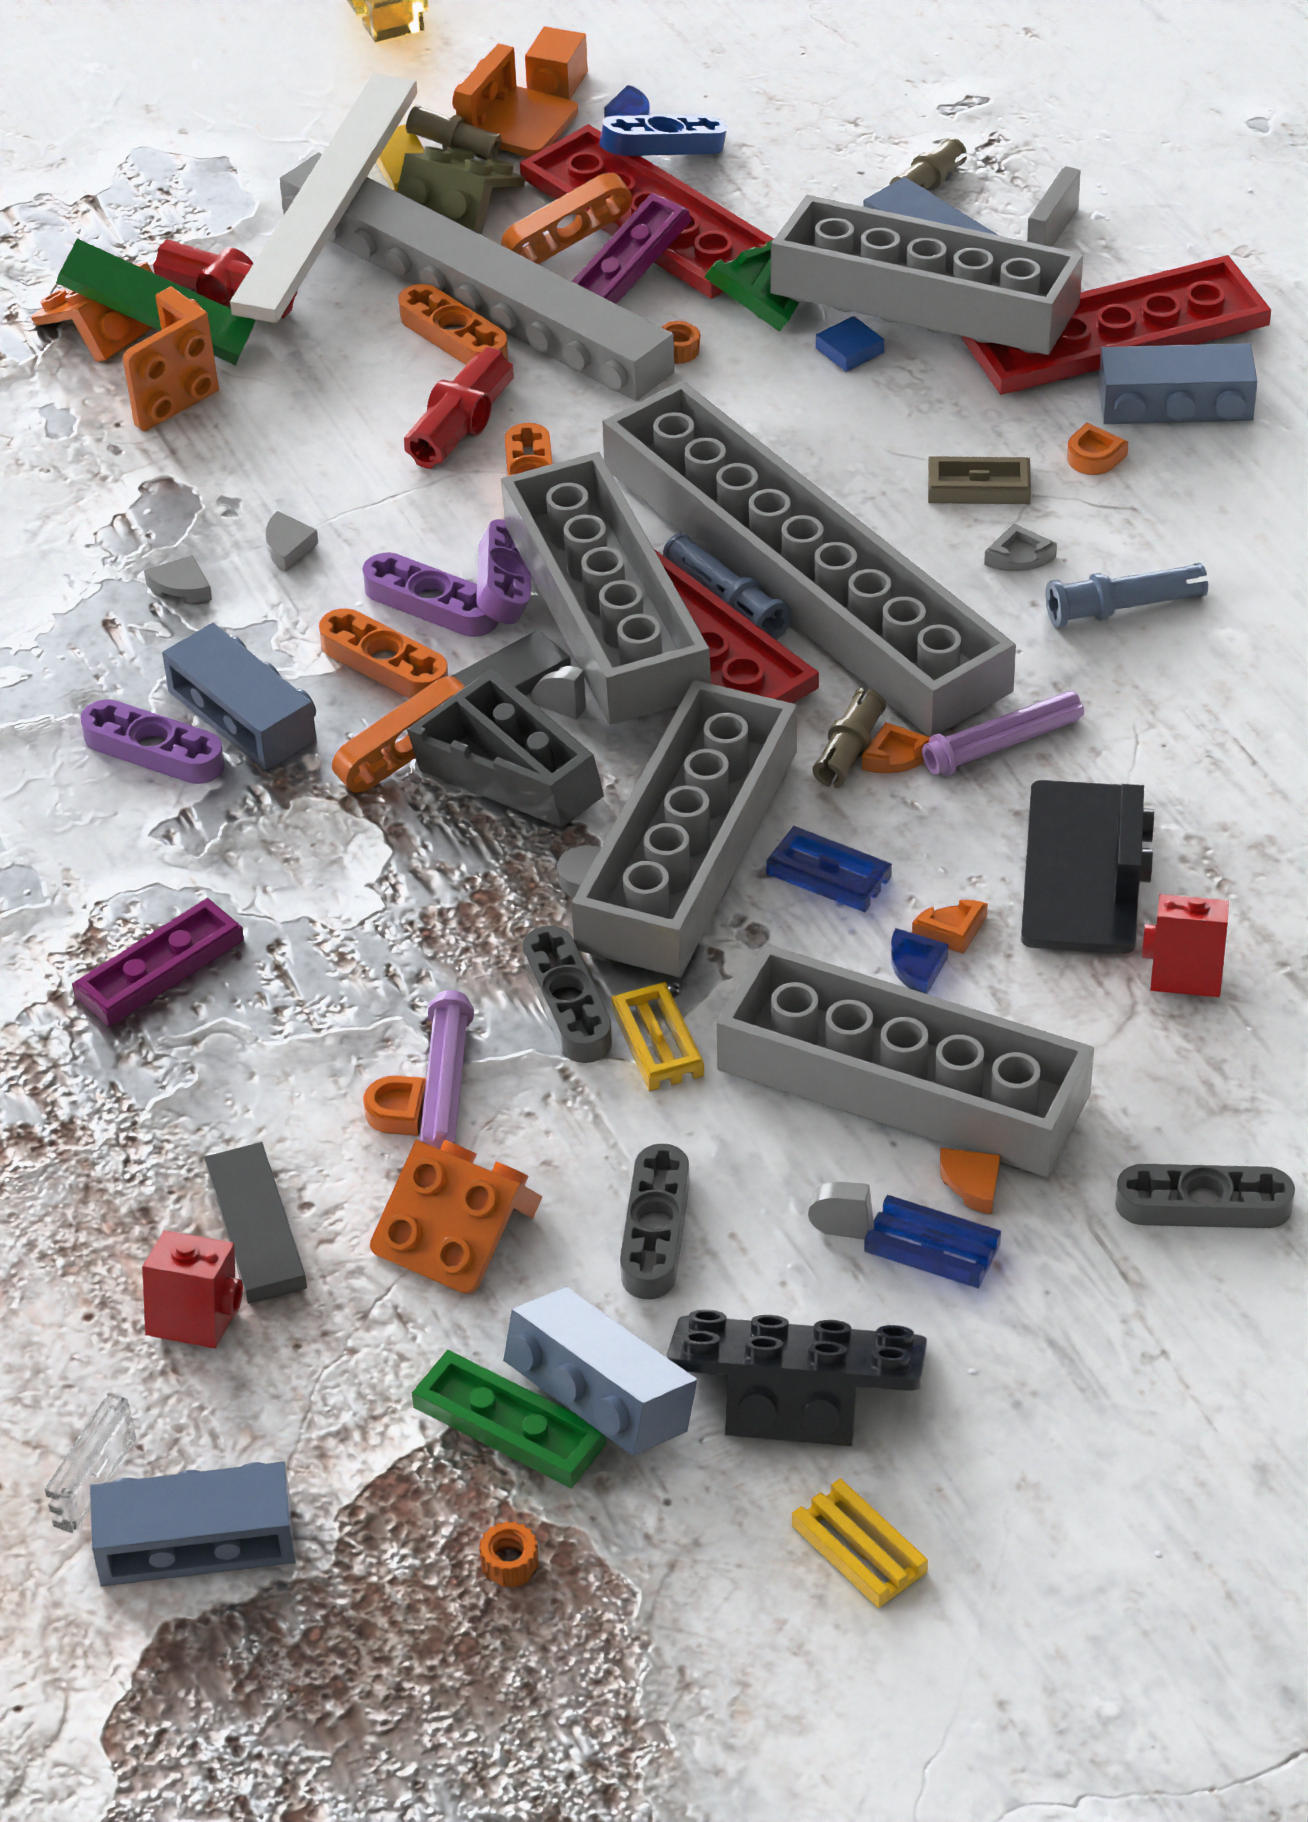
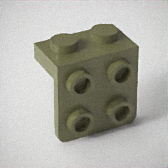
(455, 183)

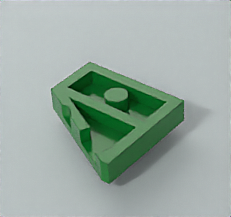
(749, 283)

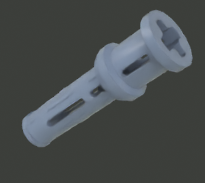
(741, 593)
(1103, 595)

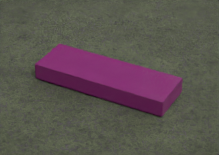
(633, 248)
(158, 962)

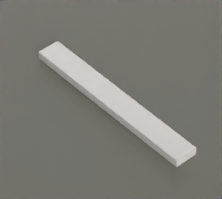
(323, 198)

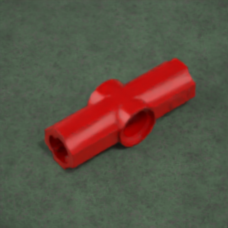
(205, 272)
(458, 408)

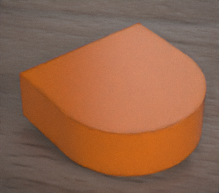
(1095, 450)
(395, 1104)

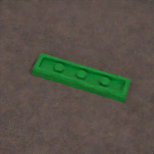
(133, 293)

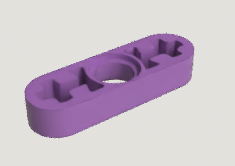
(501, 576)
(399, 580)
(185, 754)

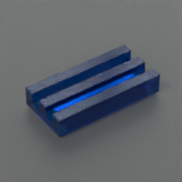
(824, 874)
(937, 1234)

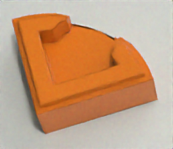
(894, 750)
(952, 924)
(971, 1176)

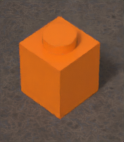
(556, 62)

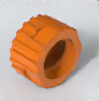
(686, 340)
(509, 1536)

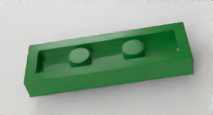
(508, 1418)

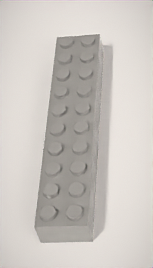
(835, 573)

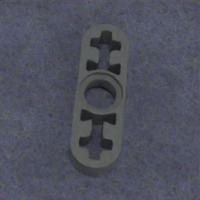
(564, 1013)
(1246, 1213)
(664, 1240)

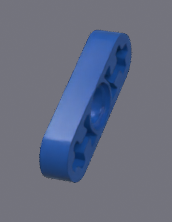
(663, 135)

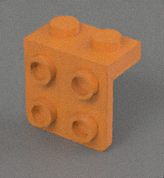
(521, 115)
(101, 327)
(173, 365)
(449, 1214)

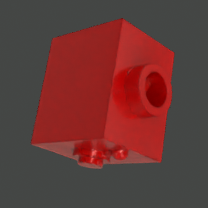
(1187, 945)
(190, 1289)

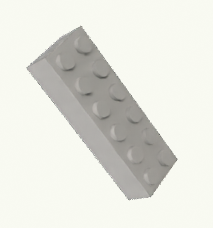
(926, 274)
(605, 587)
(685, 828)
(905, 1059)

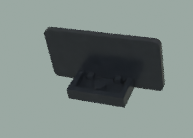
(1085, 865)
(796, 1377)

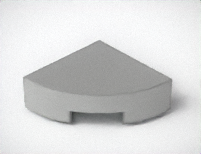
(288, 540)
(1020, 550)
(179, 579)
(562, 692)

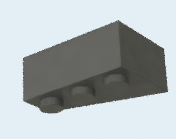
(507, 751)

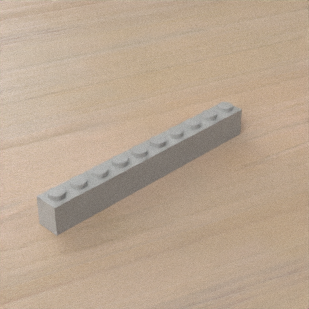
(500, 286)

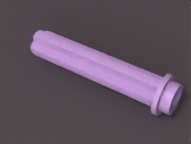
(946, 753)
(449, 1016)

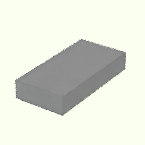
(1055, 208)

